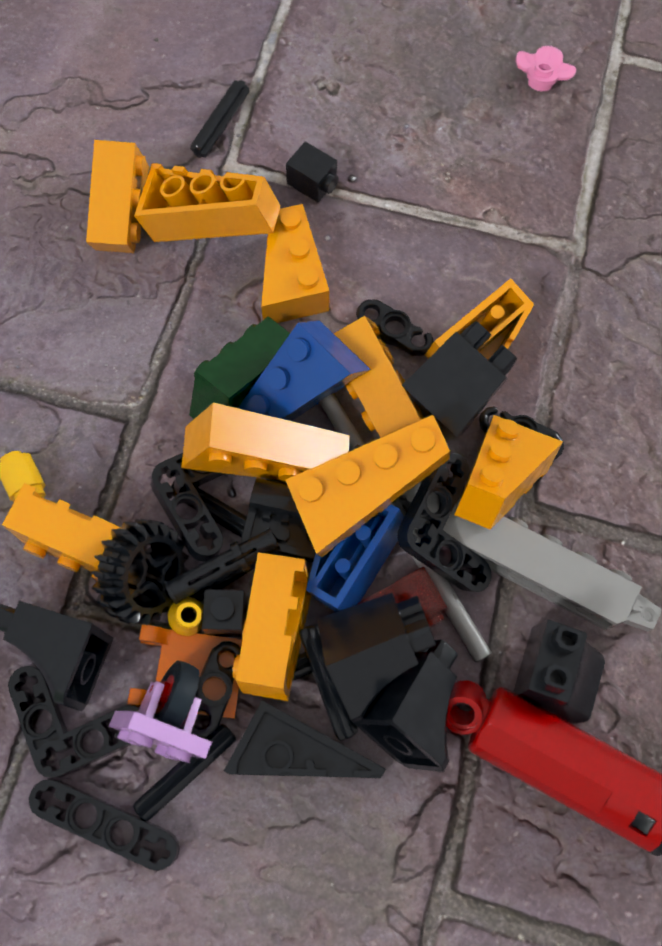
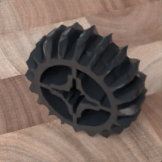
(131, 570)

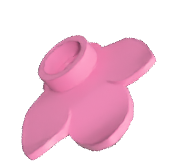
(544, 67)

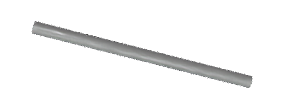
(456, 611)

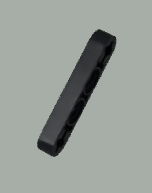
(101, 830)

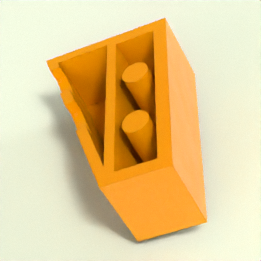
(115, 190)
(293, 271)
(499, 314)
(504, 470)
(57, 530)
(272, 627)

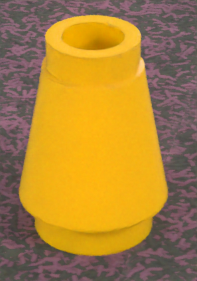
(176, 622)

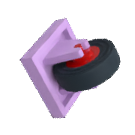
(166, 716)

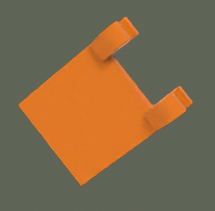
(194, 651)

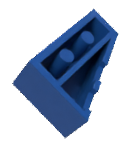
(303, 373)
(351, 566)

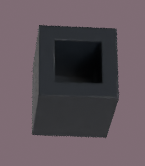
(312, 172)
(224, 612)

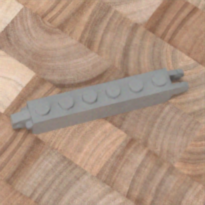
(550, 569)

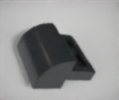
(274, 507)

